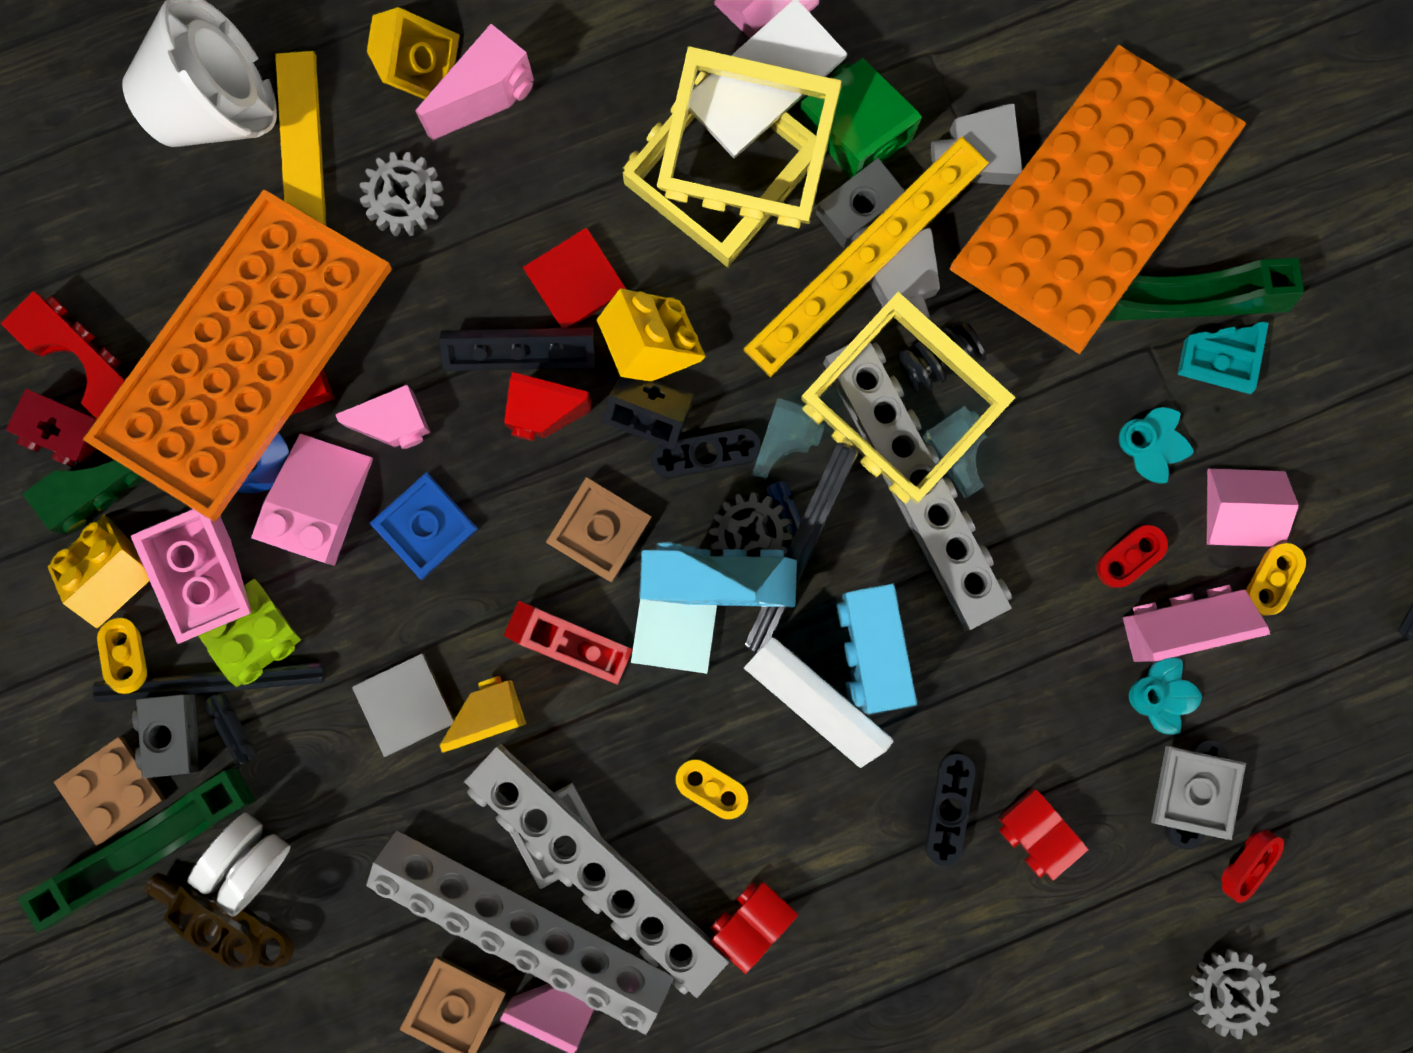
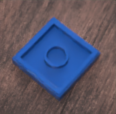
(424, 526)

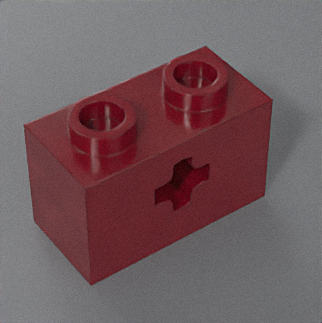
(34, 424)

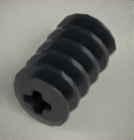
(924, 364)

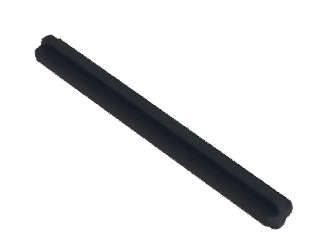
(807, 536)
(214, 682)

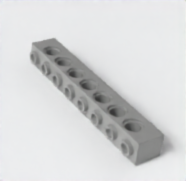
(969, 608)
(540, 932)
(690, 974)

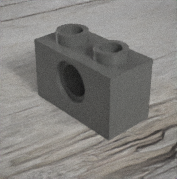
(870, 184)
(180, 717)

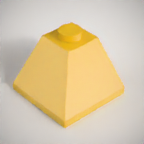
(411, 51)
(485, 714)

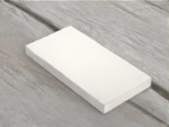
(742, 110)
(818, 703)

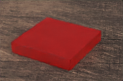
(574, 279)

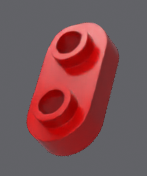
(1130, 556)
(1253, 865)

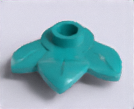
(1159, 446)
(1169, 695)

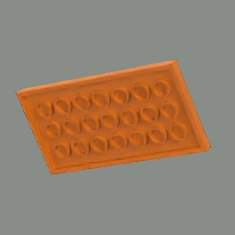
(1097, 198)
(238, 355)

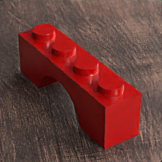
(44, 329)

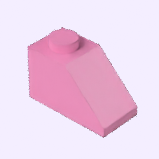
(389, 418)

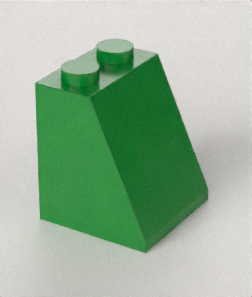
(868, 118)

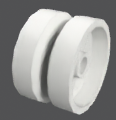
(239, 864)

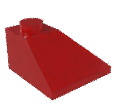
(542, 406)

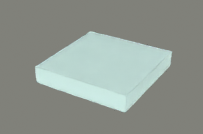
(674, 635)

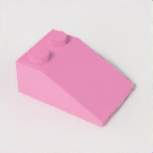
(479, 85)
(313, 499)
(193, 573)

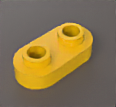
(1277, 582)
(123, 658)
(712, 787)

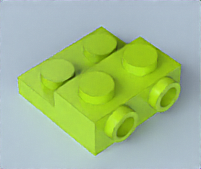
(251, 641)

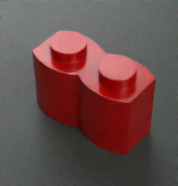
(1042, 834)
(752, 926)

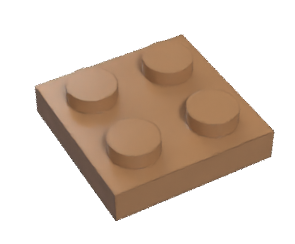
(599, 530)
(109, 791)
(453, 1008)

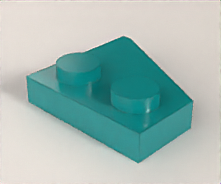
(1226, 357)

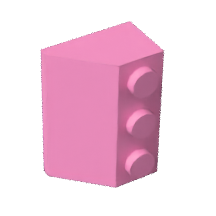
(1193, 624)

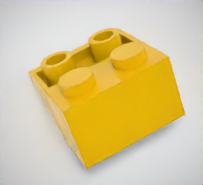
(649, 335)
(98, 572)

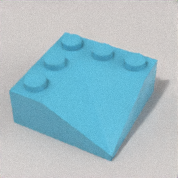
(694, 578)
(876, 651)

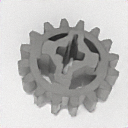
(389, 203)
(1222, 1003)

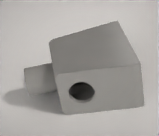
(994, 137)
(910, 273)

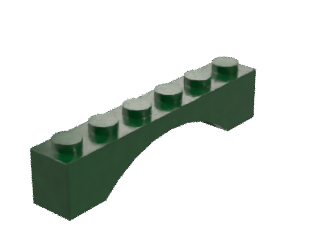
(1245, 289)
(69, 497)
(137, 851)

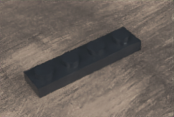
(517, 349)

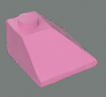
(549, 1016)

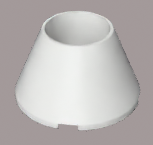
(197, 79)

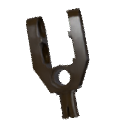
(197, 915)

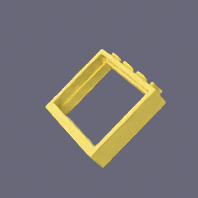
(760, 74)
(747, 228)
(943, 348)

